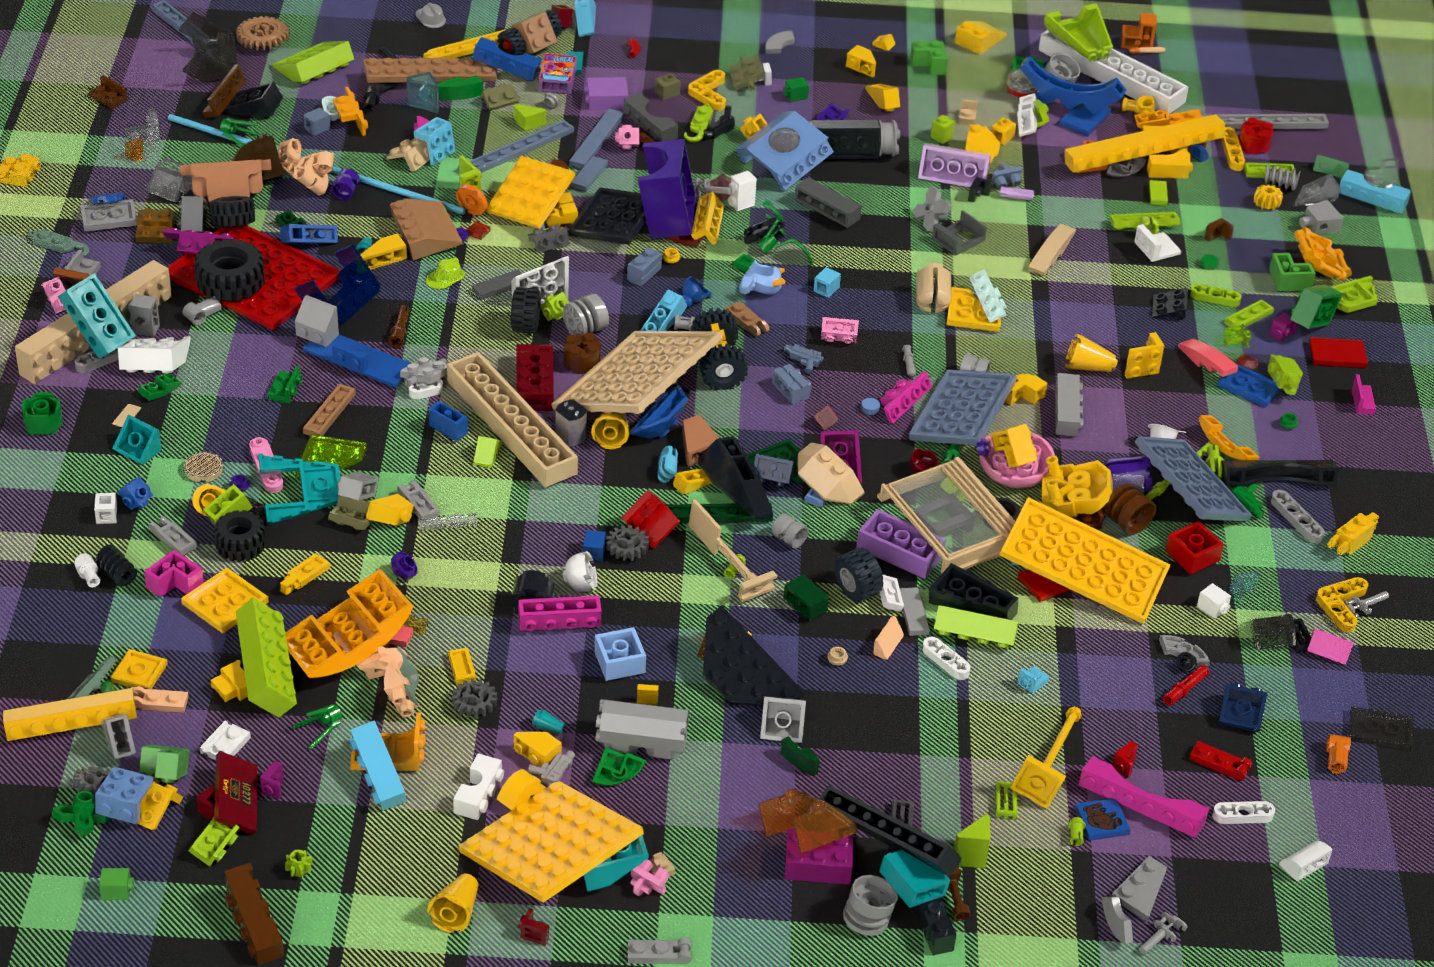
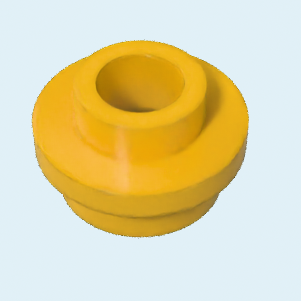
(671, 255)

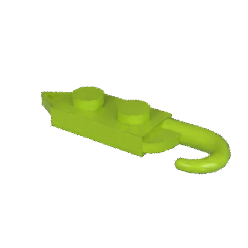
(700, 122)

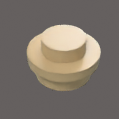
(837, 656)

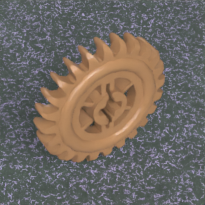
(250, 33)

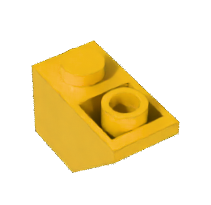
(861, 60)
(537, 746)

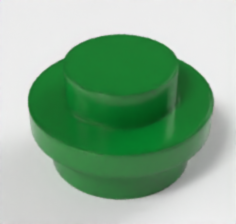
(1289, 421)

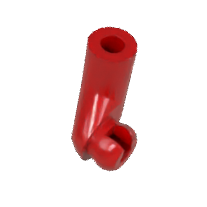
(634, 46)

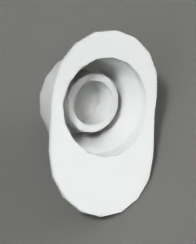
(1162, 431)

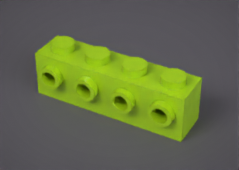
(976, 625)

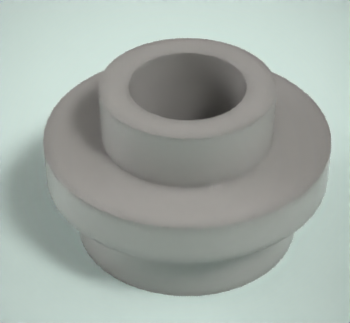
(551, 100)

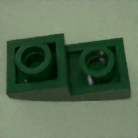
(289, 218)
(802, 759)

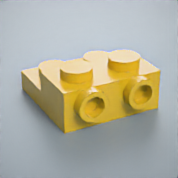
(19, 170)

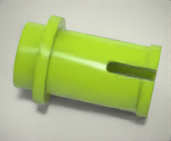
(731, 571)
(1076, 828)

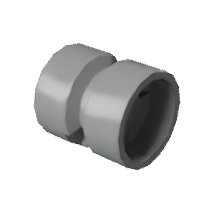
(971, 363)
(790, 531)

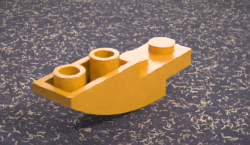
(1162, 118)

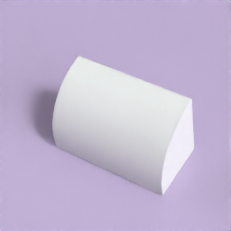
(1307, 860)

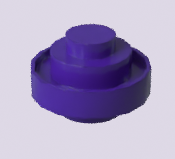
(404, 566)

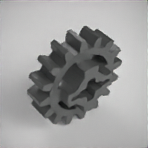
(627, 543)
(474, 698)
(89, 779)

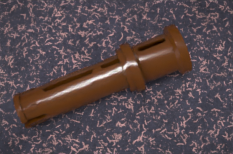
(398, 331)

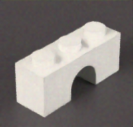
(473, 800)

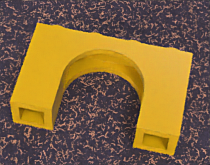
(1169, 166)

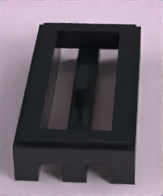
(1300, 644)

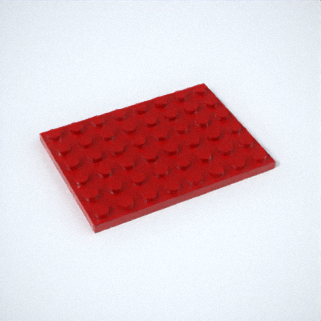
(283, 271)

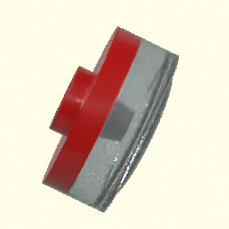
(1019, 84)

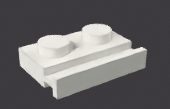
(225, 739)

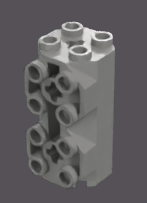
(635, 725)

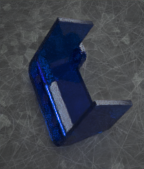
(357, 282)

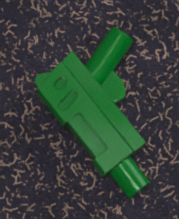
(1249, 499)

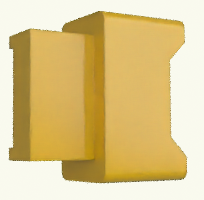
(231, 682)

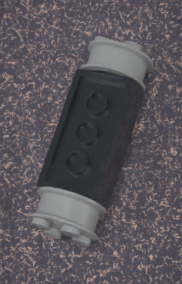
(859, 138)

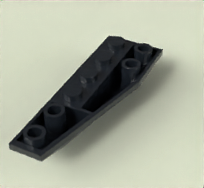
(735, 476)

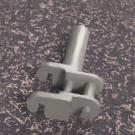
(707, 188)
(1363, 604)
(1163, 931)

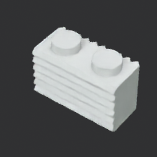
(742, 191)

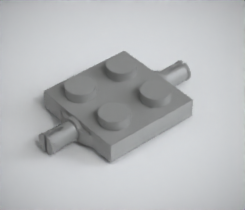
(424, 371)

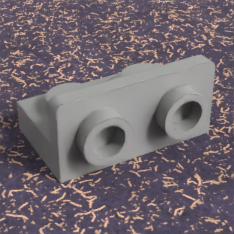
(80, 264)

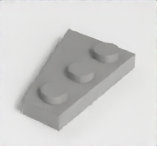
(1141, 888)

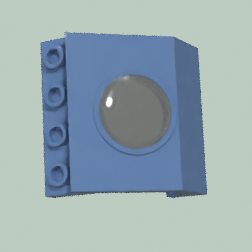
(787, 148)

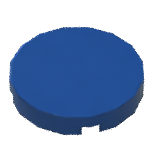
(107, 197)

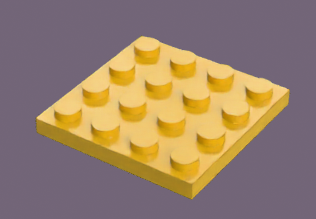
(530, 192)

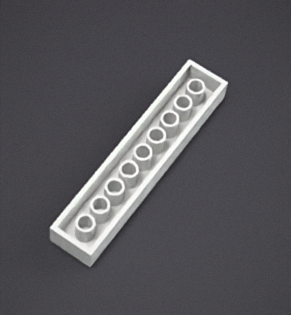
(1133, 75)

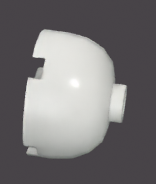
(580, 573)

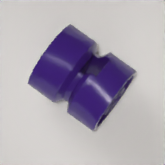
(345, 184)

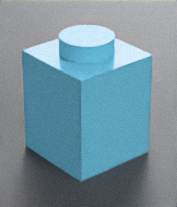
(827, 282)

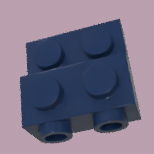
(1243, 707)

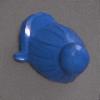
(694, 291)

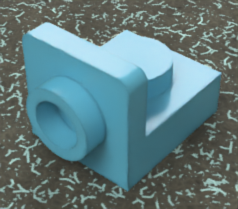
(1032, 679)

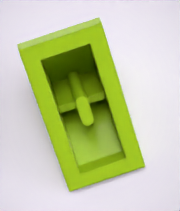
(529, 117)
(486, 451)

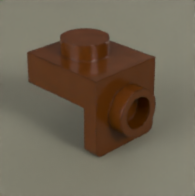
(1219, 228)

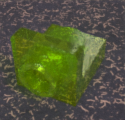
(1237, 334)

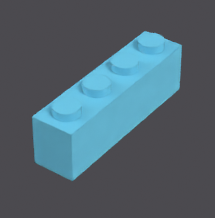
(378, 766)

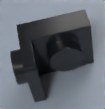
(979, 187)

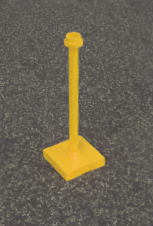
(1038, 779)

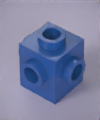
(135, 493)

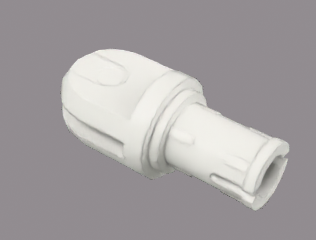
(87, 569)

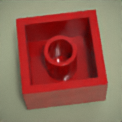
(1194, 547)

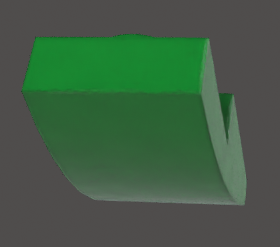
(162, 386)

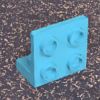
(439, 139)

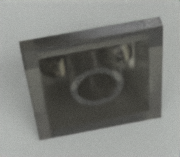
(1273, 631)

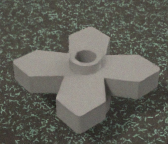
(933, 210)

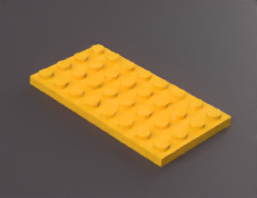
(1085, 560)

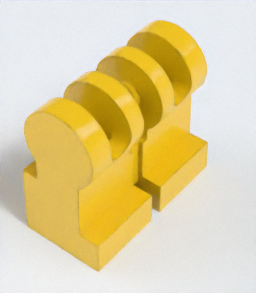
(564, 211)

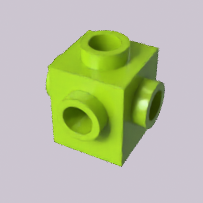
(554, 305)

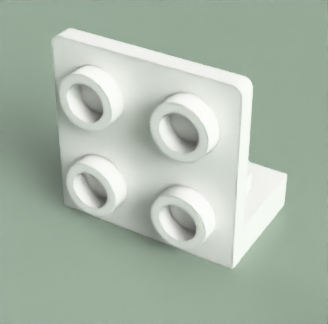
(1155, 246)

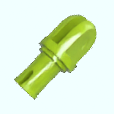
(1214, 460)

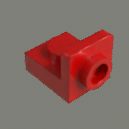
(1125, 758)

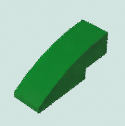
(460, 88)

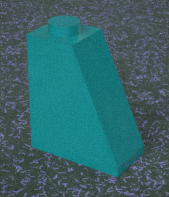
(913, 879)

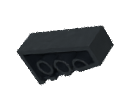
(967, 592)

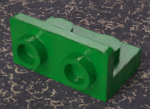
(285, 386)

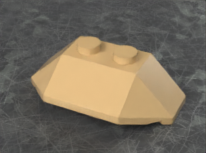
(828, 474)

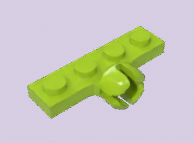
(1149, 220)

